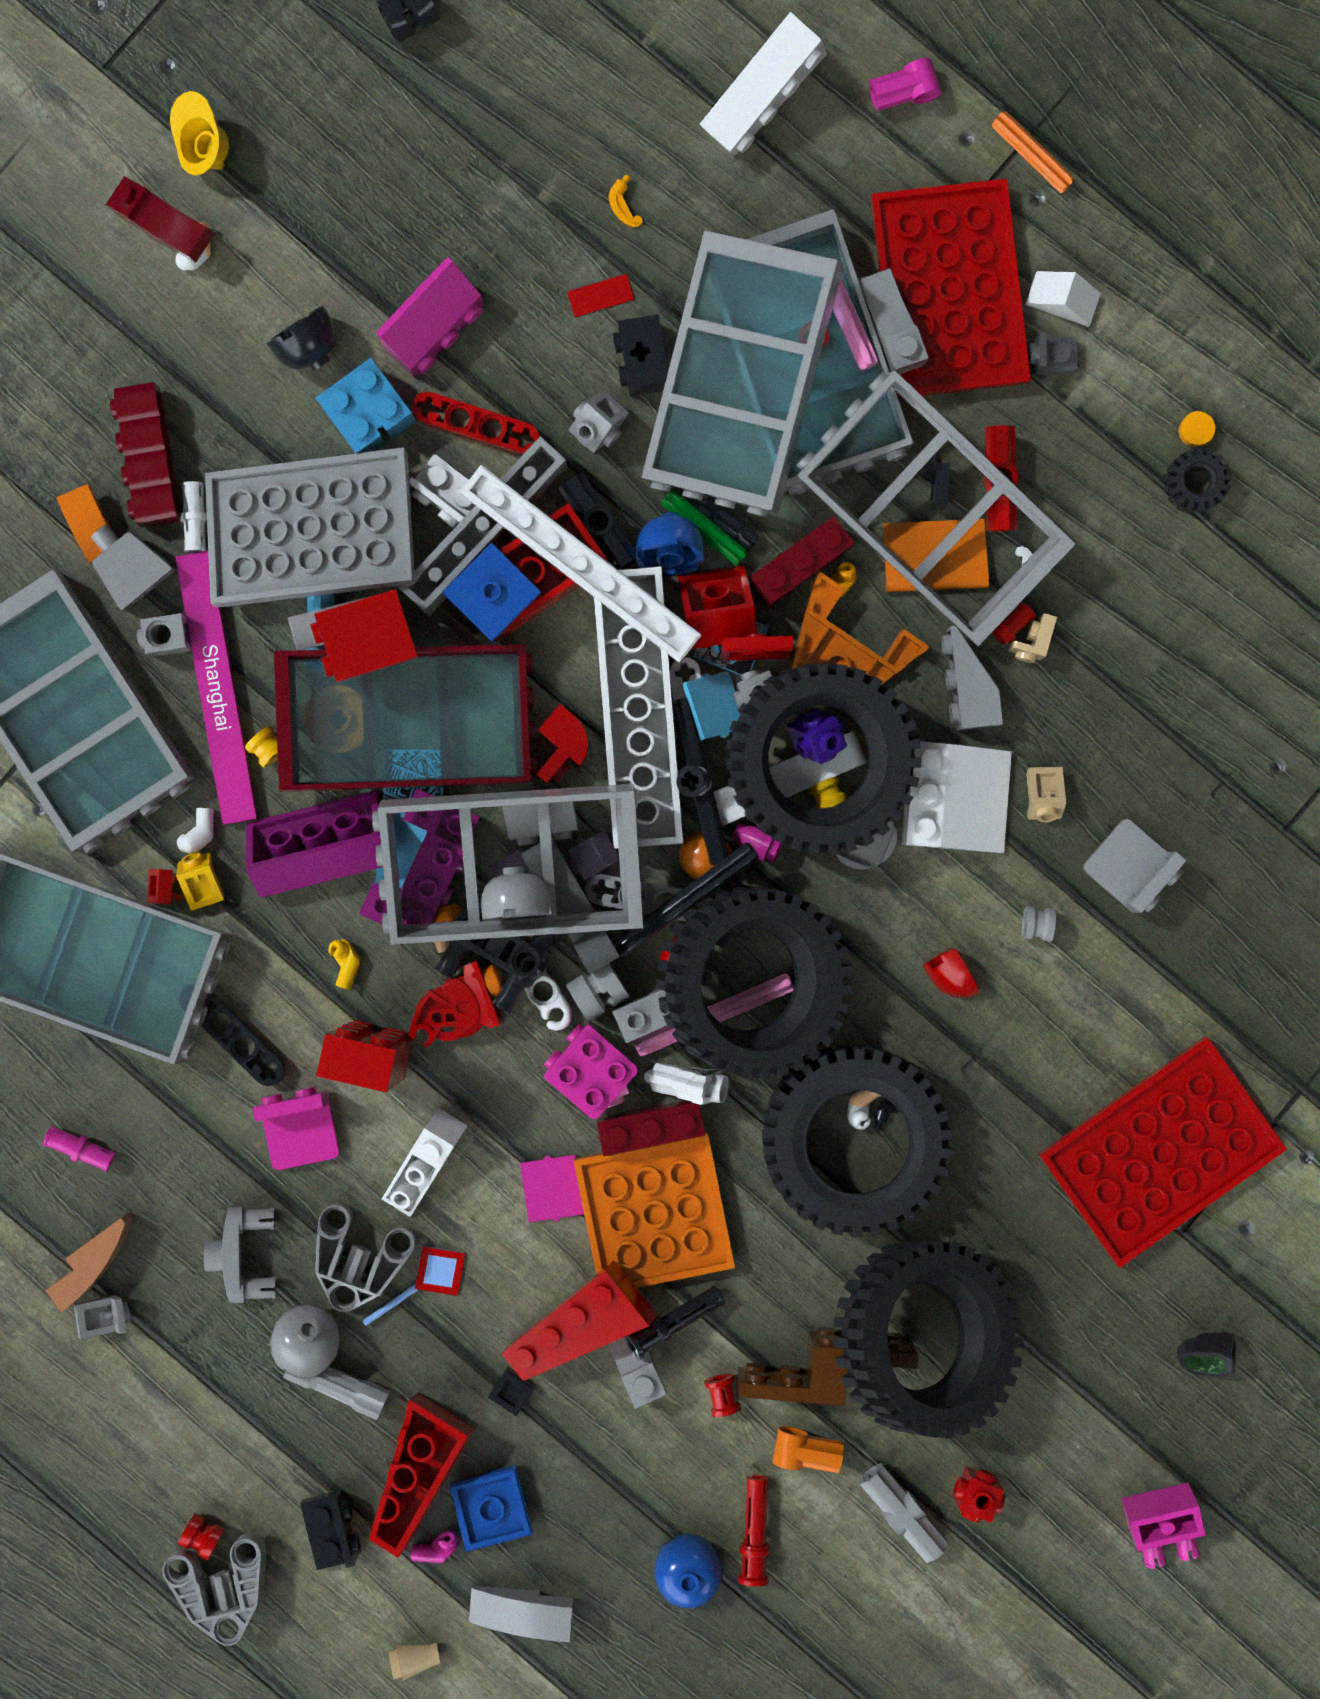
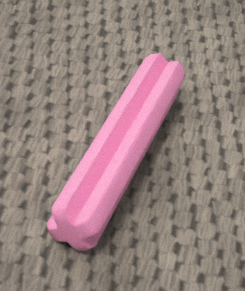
(853, 329)

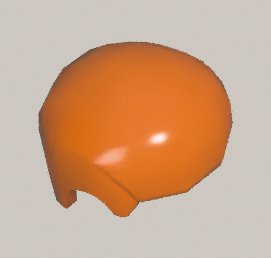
(694, 855)

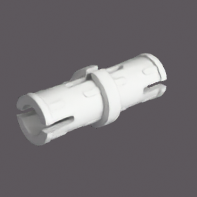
(193, 517)

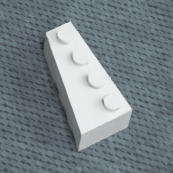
(764, 85)

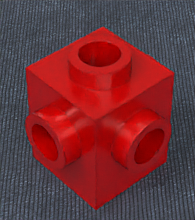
(975, 1484)

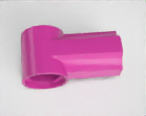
(914, 83)

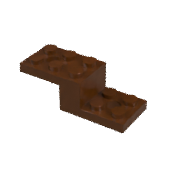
(822, 1377)

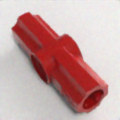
(1001, 452)

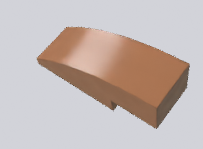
(90, 1264)

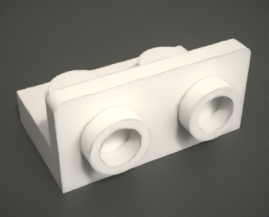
(441, 487)

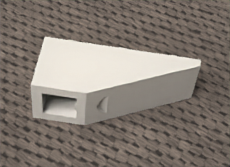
(424, 1162)

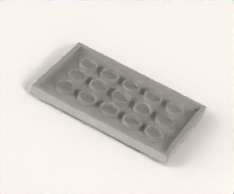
(309, 528)

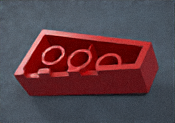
(586, 1320)
(421, 1464)

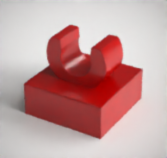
(160, 887)

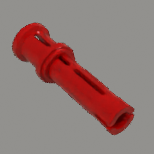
(754, 1547)

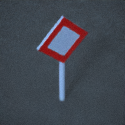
(437, 1272)

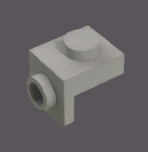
(101, 1316)

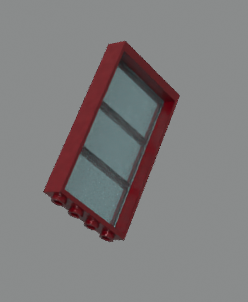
(417, 724)

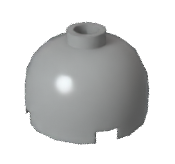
(515, 896)
(305, 1340)

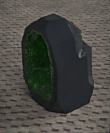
(1209, 1354)

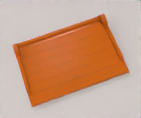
(960, 568)

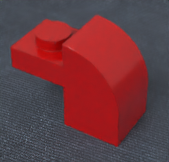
(571, 740)

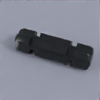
(728, 523)

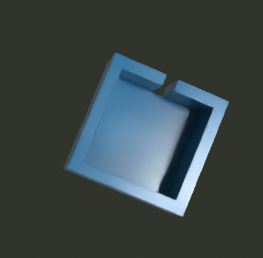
(363, 405)

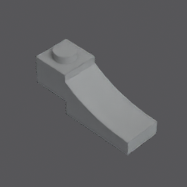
(892, 323)
(639, 1377)

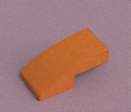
(83, 518)

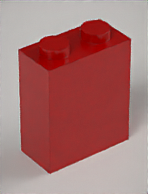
(363, 636)

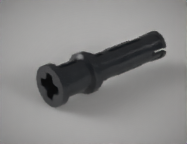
(660, 1333)

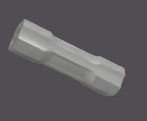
(359, 1394)

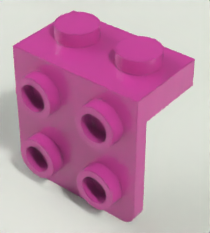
(589, 1070)
(298, 1128)

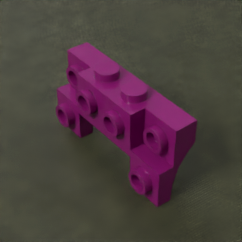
(431, 870)

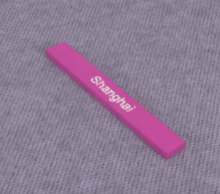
(217, 691)

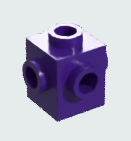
(817, 736)

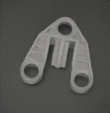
(329, 1251)
(195, 1596)

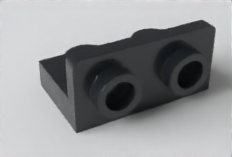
(330, 1531)

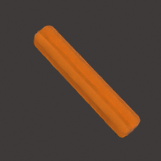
(1032, 152)

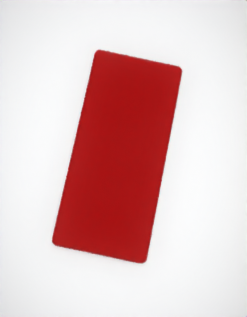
(600, 295)

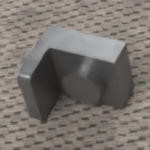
(1053, 355)

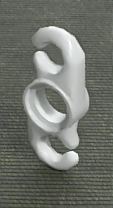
(556, 1001)

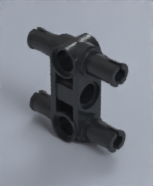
(505, 954)

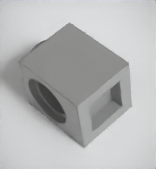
(179, 639)

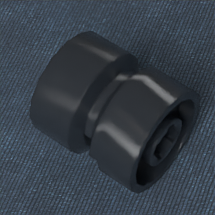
(421, 14)

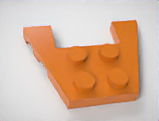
(827, 644)

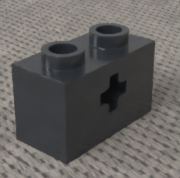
(645, 335)

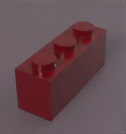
(801, 562)
(650, 1127)

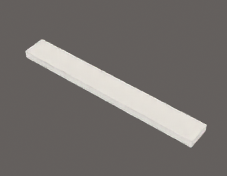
(580, 564)

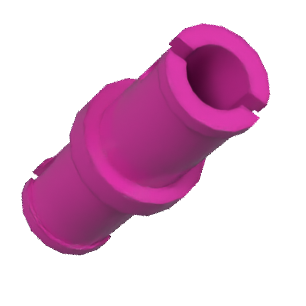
(79, 1148)

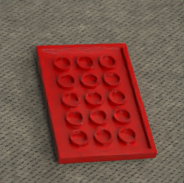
(958, 281)
(1162, 1151)

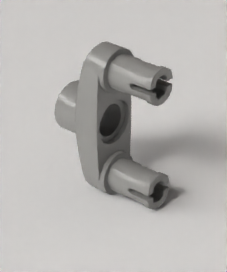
(226, 1255)

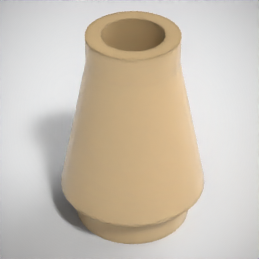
(412, 1659)

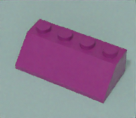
(312, 844)

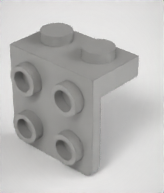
(1133, 867)

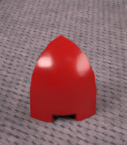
(951, 974)

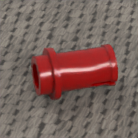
(1014, 623)

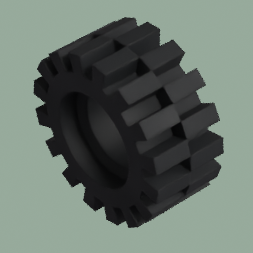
(1217, 476)

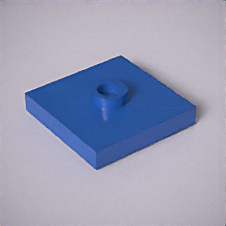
(491, 592)
(491, 1508)

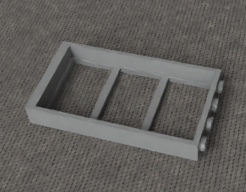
(1023, 579)
(475, 928)

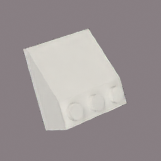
(958, 798)

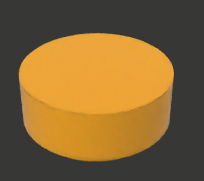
(1196, 429)

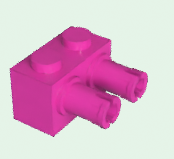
(1164, 1519)

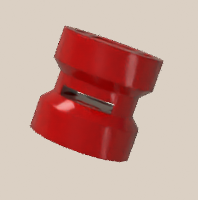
(201, 1536)

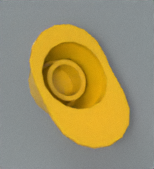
(196, 134)

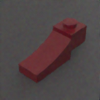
(159, 219)

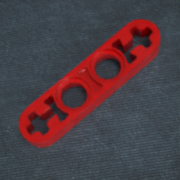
(477, 420)

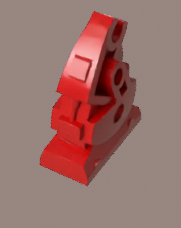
(457, 1004)

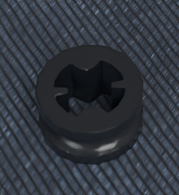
(704, 781)

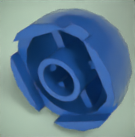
(670, 544)
(688, 1571)

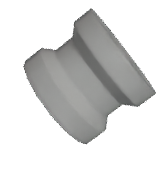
(1038, 923)

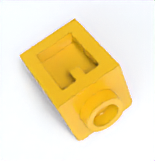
(199, 880)

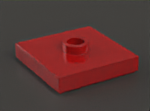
(756, 647)

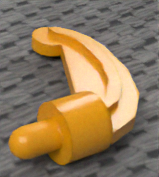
(619, 205)

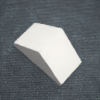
(1064, 296)

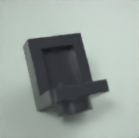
(941, 487)

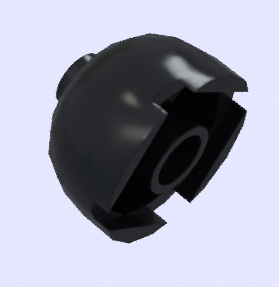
(305, 341)

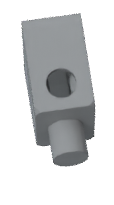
(128, 566)

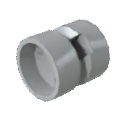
(597, 991)

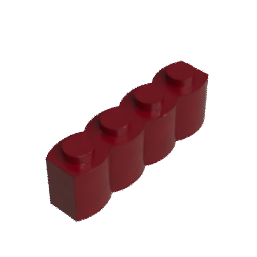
(147, 454)

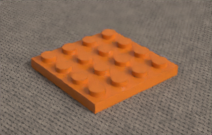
(655, 1212)

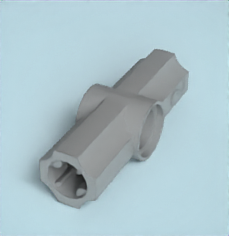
(904, 1512)

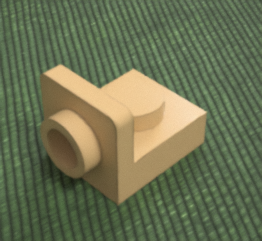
(1040, 635)
(1046, 793)

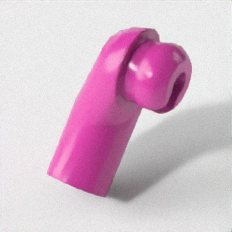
(438, 1550)

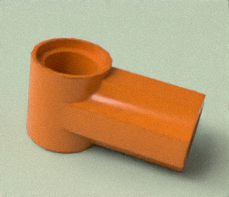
(798, 1449)

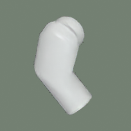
(200, 834)

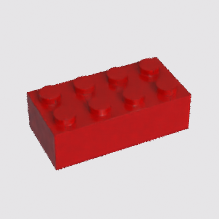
(541, 573)
(365, 1056)

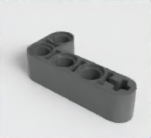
(592, 947)

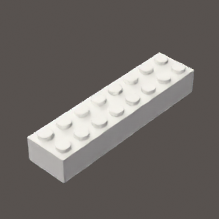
(639, 719)

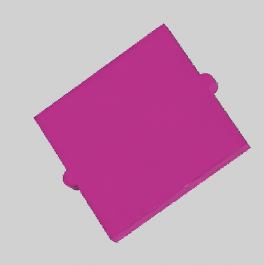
(551, 1188)

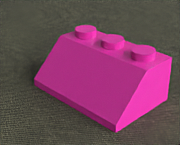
(431, 318)

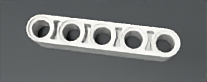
(796, 776)

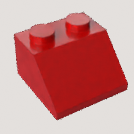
(718, 604)

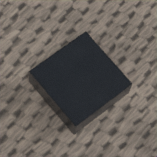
(511, 1391)

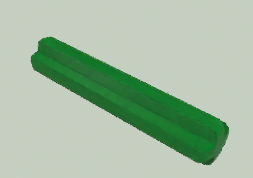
(710, 532)

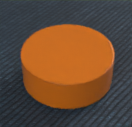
(492, 980)

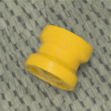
(264, 746)
(827, 793)

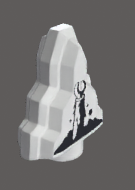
(688, 1083)

